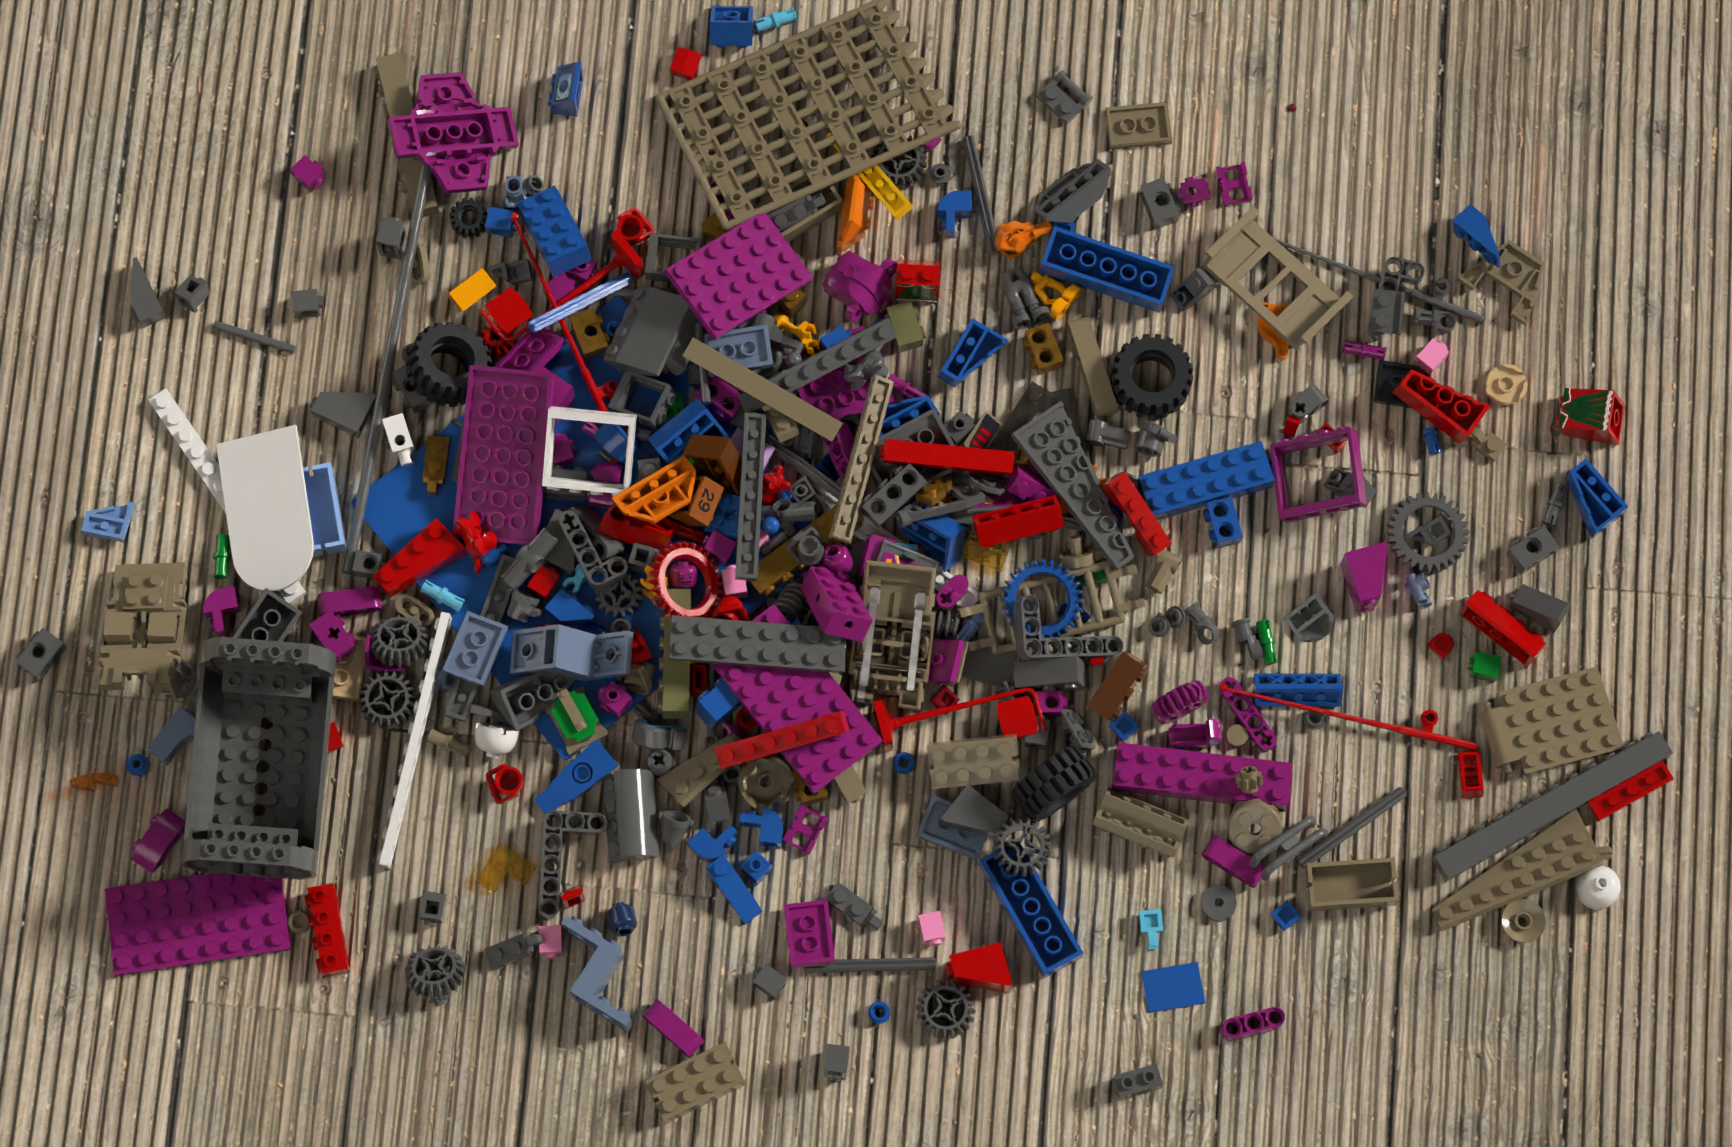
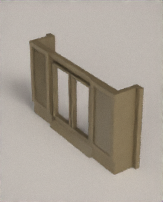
(1241, 250)

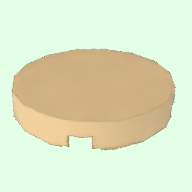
(1505, 385)

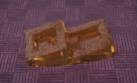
(89, 781)

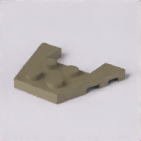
(1518, 273)

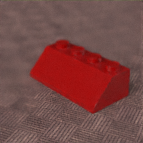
(1502, 628)

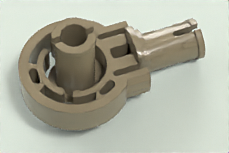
(1078, 555)

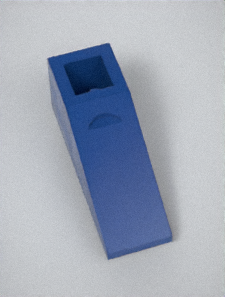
(1474, 229)

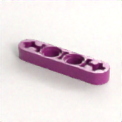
(1250, 712)

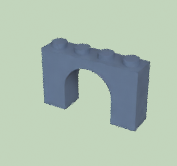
(173, 735)

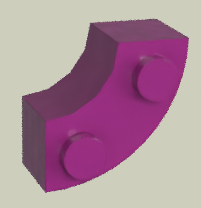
(158, 840)

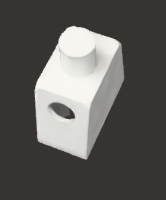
(397, 432)

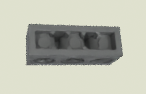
(888, 505)

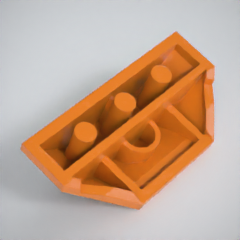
(854, 213)
(659, 493)

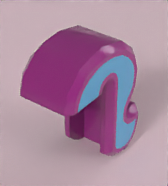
(1195, 735)

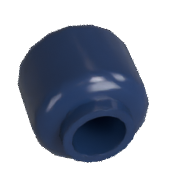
(621, 919)

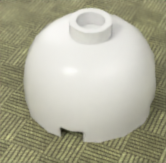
(495, 739)
(1598, 888)

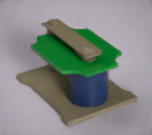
(575, 720)

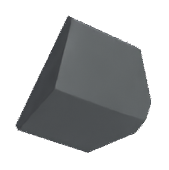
(1311, 619)

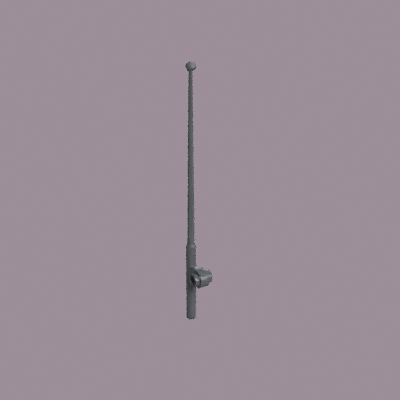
(1435, 300)

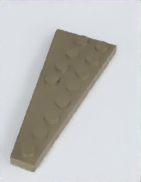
(1543, 862)

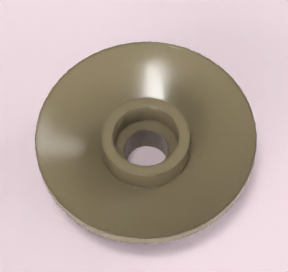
(1525, 910)

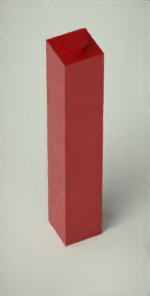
(947, 457)

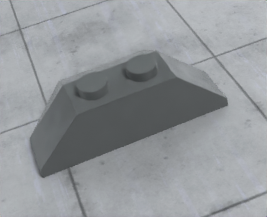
(1073, 192)

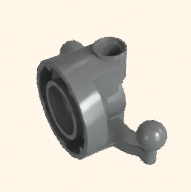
(777, 342)

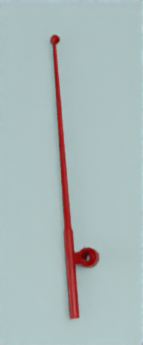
(605, 391)
(1425, 732)

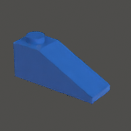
(733, 889)

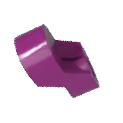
(952, 592)

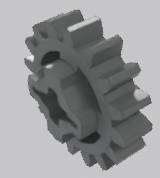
(626, 597)

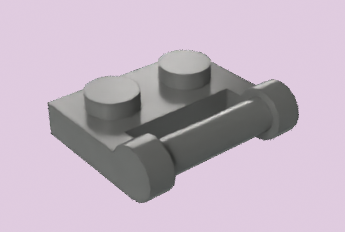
(1059, 101)

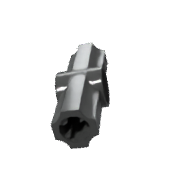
(789, 513)
(530, 558)

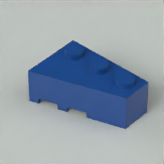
(970, 352)
(903, 412)
(674, 436)
(1594, 498)
(939, 536)

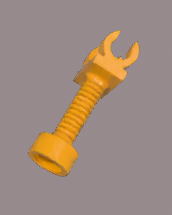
(802, 332)

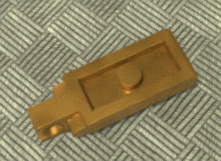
(435, 462)

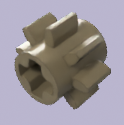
(1249, 779)

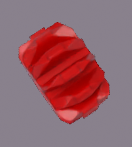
(493, 345)

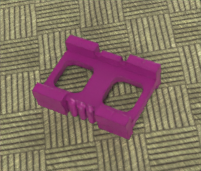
(1240, 183)
(798, 826)

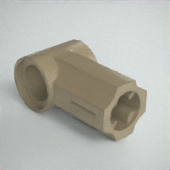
(1164, 568)

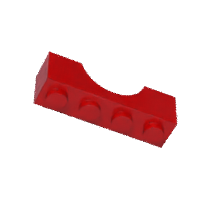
(1128, 499)

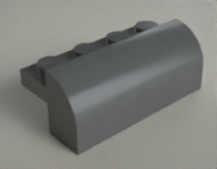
(630, 815)

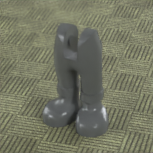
(1025, 288)

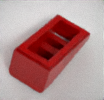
(1471, 788)
(572, 897)

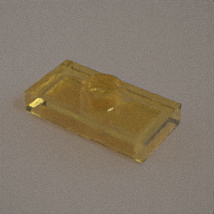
(992, 557)

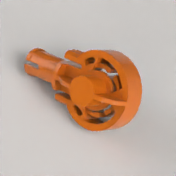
(1014, 244)

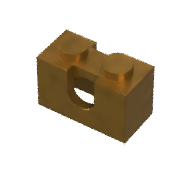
(590, 345)

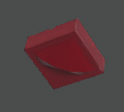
(944, 697)

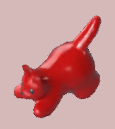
(773, 484)
(476, 541)

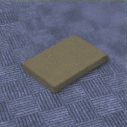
(1138, 125)

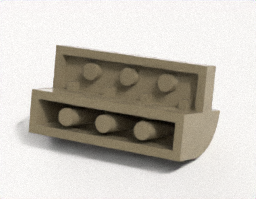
(1140, 822)

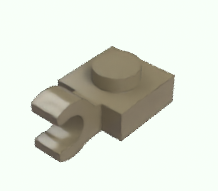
(1489, 445)

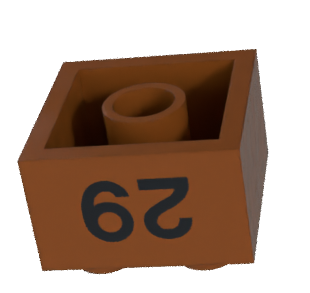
(702, 505)

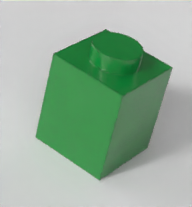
(1484, 666)

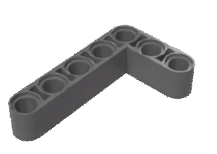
(1059, 644)
(555, 854)

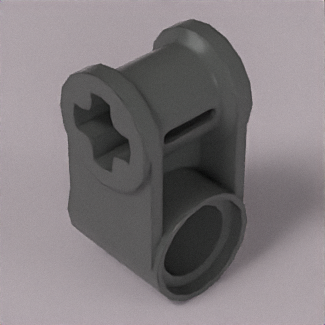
(1309, 402)

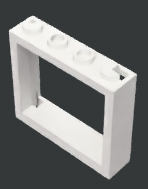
(575, 485)

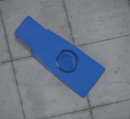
(577, 777)

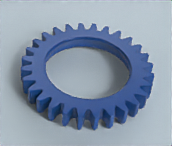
(1053, 571)

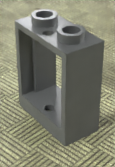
(668, 241)
(626, 390)

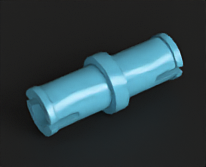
(775, 19)
(442, 595)

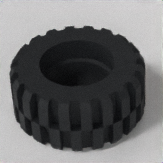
(449, 340)
(1151, 350)
(1053, 784)

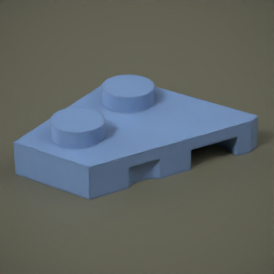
(109, 522)

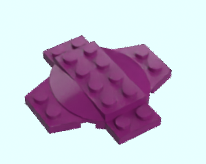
(453, 132)

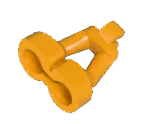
(1060, 305)

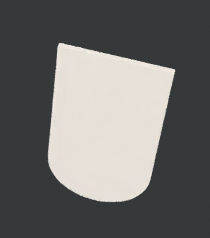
(267, 508)

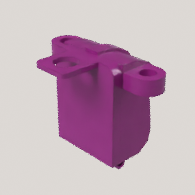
(860, 285)

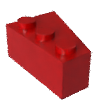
(635, 530)

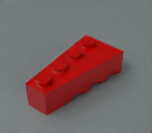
(1441, 405)
(421, 557)

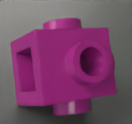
(1202, 191)
(619, 704)

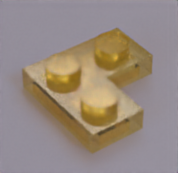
(504, 863)

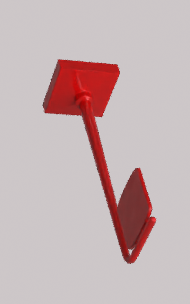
(511, 310)
(1014, 715)

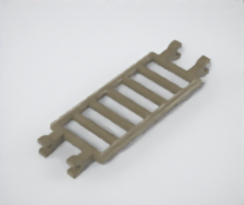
(1045, 581)

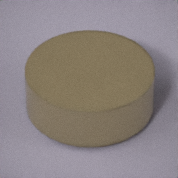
(1237, 735)
(298, 922)

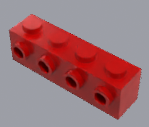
(1018, 521)
(328, 930)

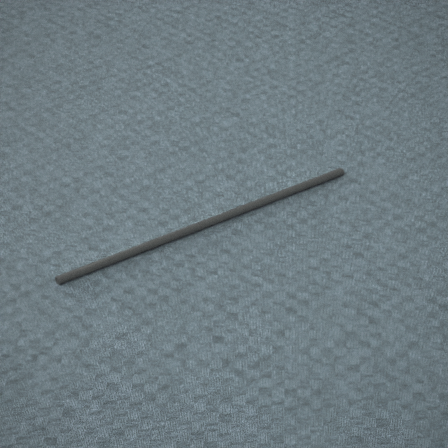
(387, 368)

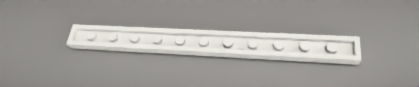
(202, 460)
(412, 749)

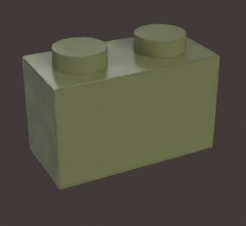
(905, 323)

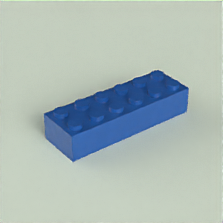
(1106, 269)
(1206, 480)
(720, 702)
(1032, 914)

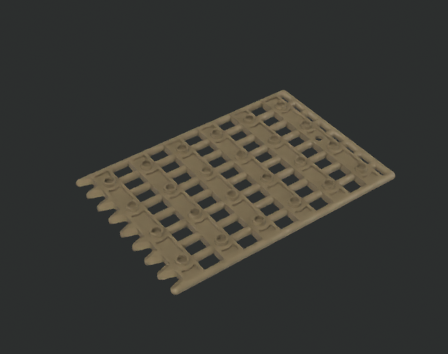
(789, 120)

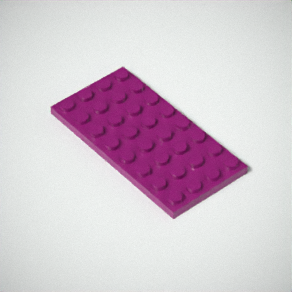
(504, 451)
(790, 697)
(195, 921)

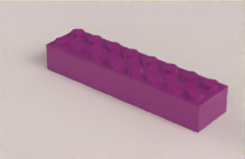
(1197, 775)

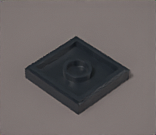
(1387, 378)

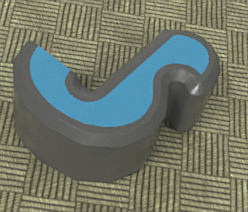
(658, 736)

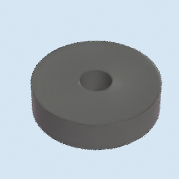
(1218, 893)

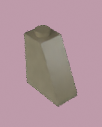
(849, 786)

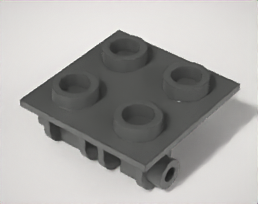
(1073, 720)

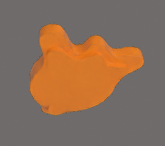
(1270, 336)

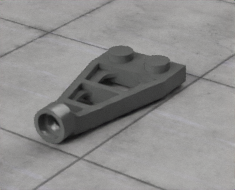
(962, 490)

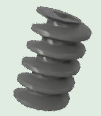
(791, 600)
(946, 623)

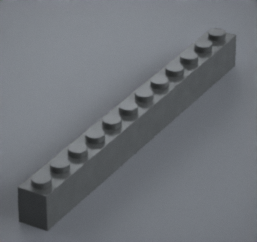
(1550, 807)

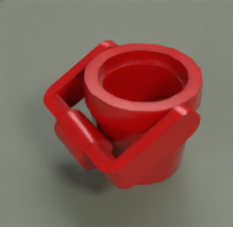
(632, 226)
(730, 609)
(507, 781)

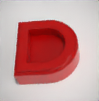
(1441, 645)

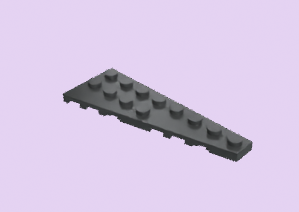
(1062, 463)

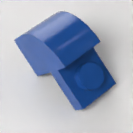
(954, 205)
(614, 440)
(770, 824)
(710, 849)

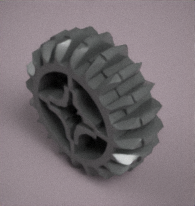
(907, 162)
(398, 634)
(395, 697)
(1026, 828)
(435, 978)
(937, 1014)

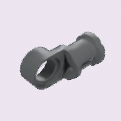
(1433, 318)
(1201, 623)
(1245, 637)

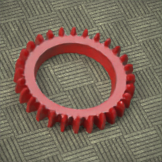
(689, 552)

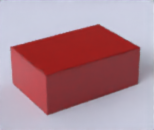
(1291, 426)
(1096, 661)

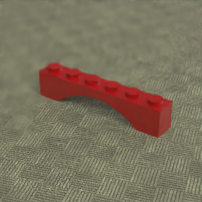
(782, 739)

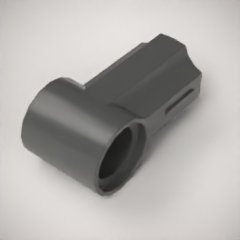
(1101, 434)

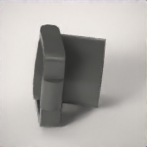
(1152, 439)

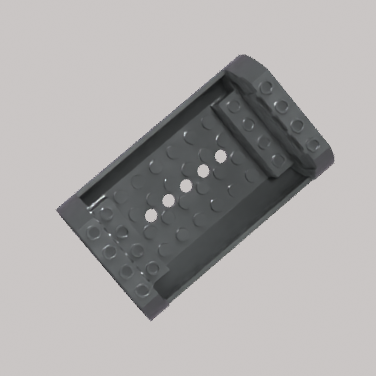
(236, 691)

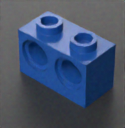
(1228, 522)

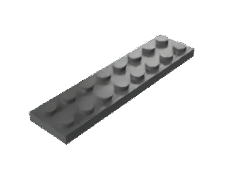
(755, 644)

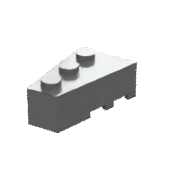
(1052, 674)

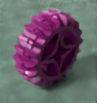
(1180, 702)

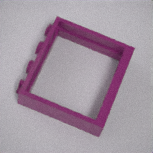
(1324, 507)

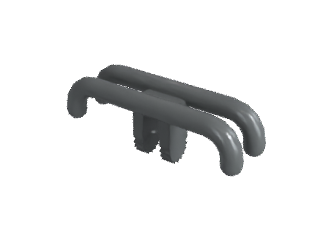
(1287, 846)

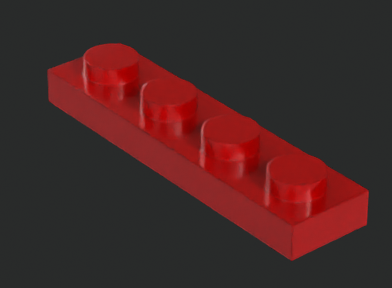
(1630, 791)

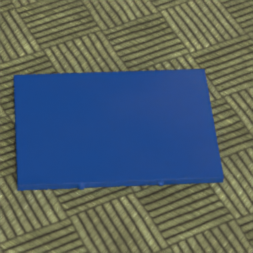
(1173, 987)

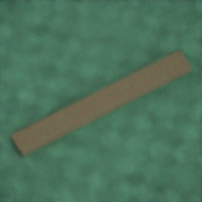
(762, 389)
(861, 459)

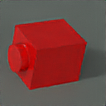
(544, 582)

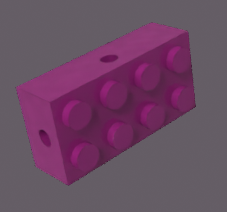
(836, 603)

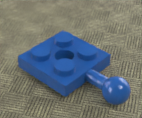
(730, 504)

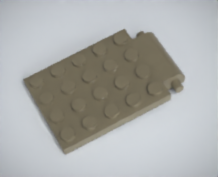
(1551, 723)

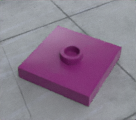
(944, 660)

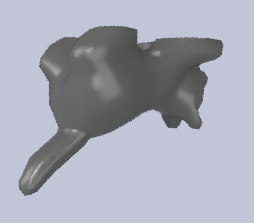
(869, 365)

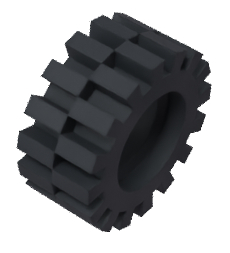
(460, 209)

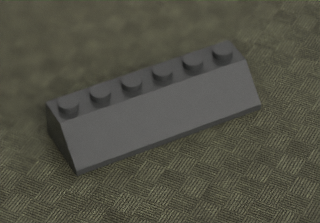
(266, 620)

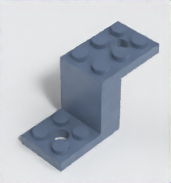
(571, 652)
(597, 973)

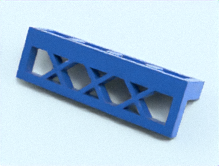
(1298, 691)

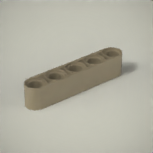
(1092, 367)

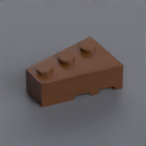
(717, 459)
(1118, 685)

